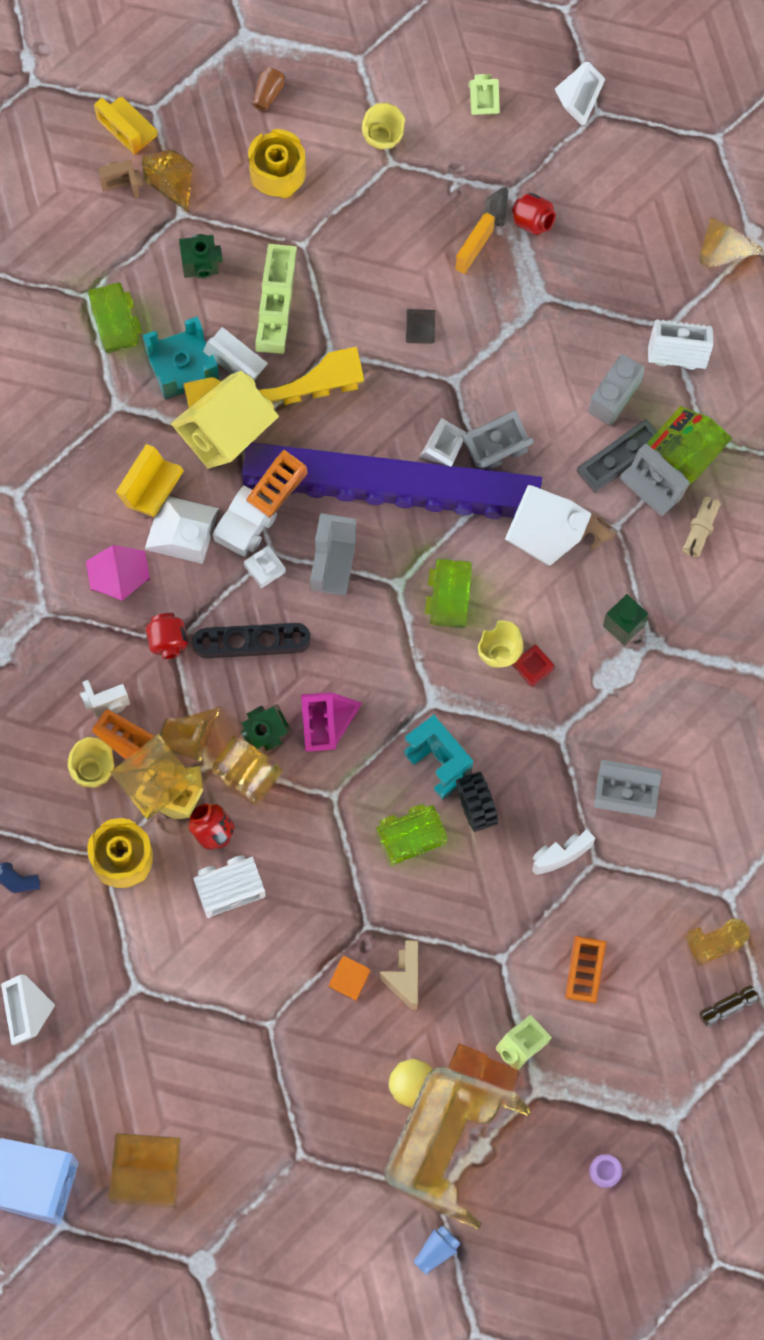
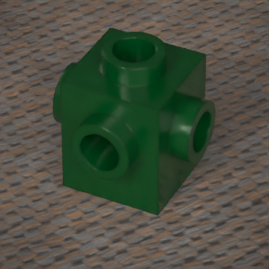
(200, 256)
(274, 721)

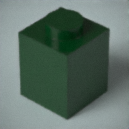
(625, 619)

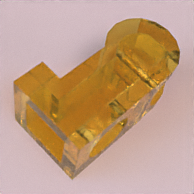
(718, 942)

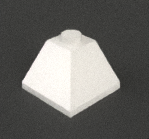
(547, 525)
(182, 529)

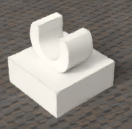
(264, 566)

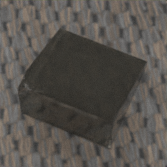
(497, 206)
(420, 326)

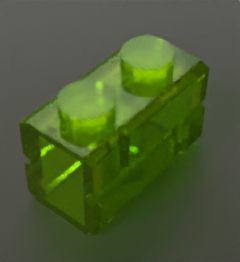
(113, 317)
(450, 593)
(410, 834)

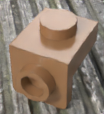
(119, 175)

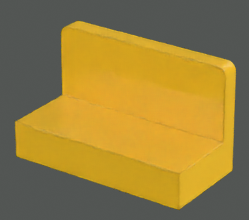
(125, 123)
(149, 482)

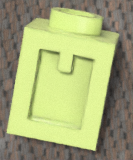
(484, 95)
(522, 1042)

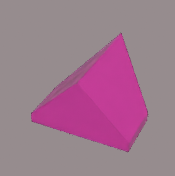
(117, 571)
(326, 719)

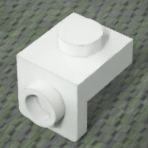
(112, 699)

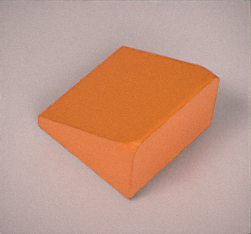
(349, 978)

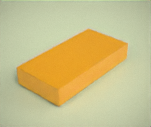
(474, 242)

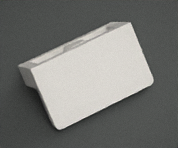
(234, 355)

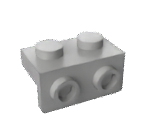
(497, 440)
(655, 480)
(627, 788)

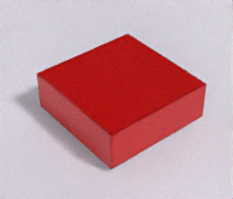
(533, 665)

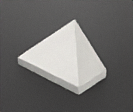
(580, 91)
(443, 443)
(25, 1008)

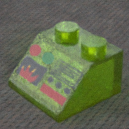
(689, 442)

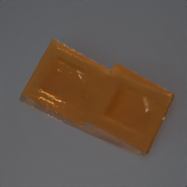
(481, 1067)

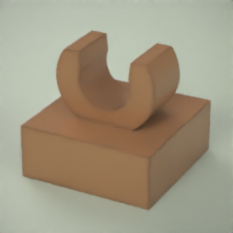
(600, 529)

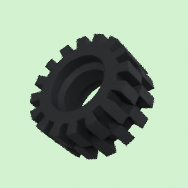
(477, 801)

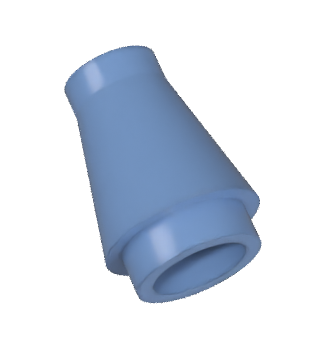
(437, 1249)

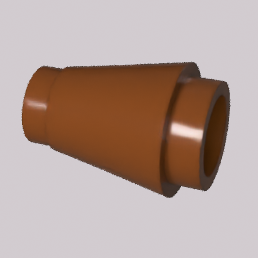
(268, 87)

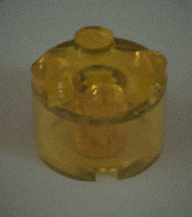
(246, 768)

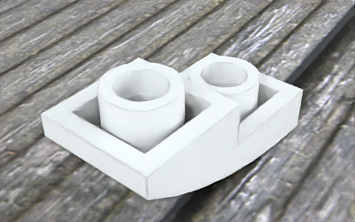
(556, 857)

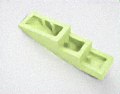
(276, 299)

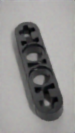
(251, 646)

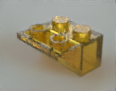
(145, 1170)

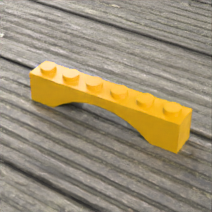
(335, 371)

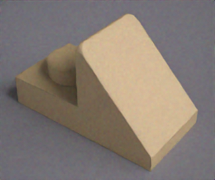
(405, 983)

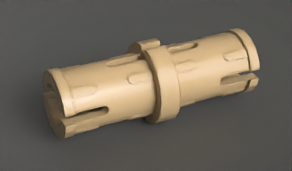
(701, 527)

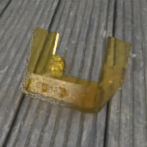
(433, 1133)

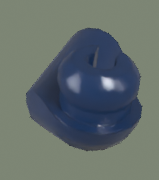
(15, 882)

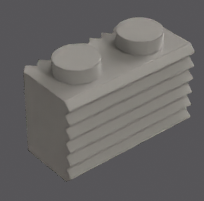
(616, 389)

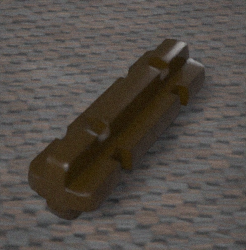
(729, 1005)

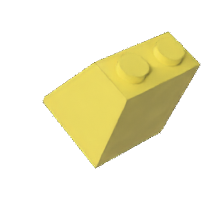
(225, 420)

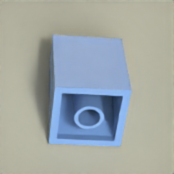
(35, 1180)

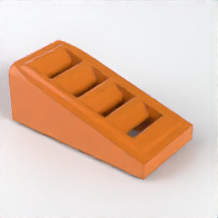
(294, 480)
(128, 729)
(597, 944)

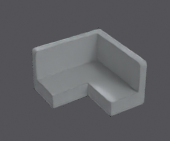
(334, 554)

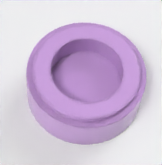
(605, 1171)

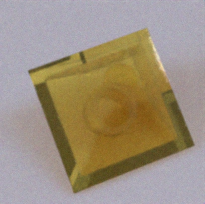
(153, 776)

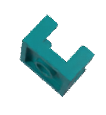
(180, 358)
(435, 738)

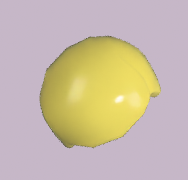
(383, 126)
(501, 645)
(90, 762)
(407, 1080)

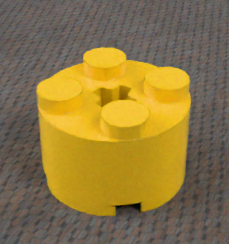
(277, 163)
(105, 845)

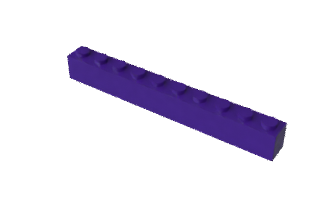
(395, 481)

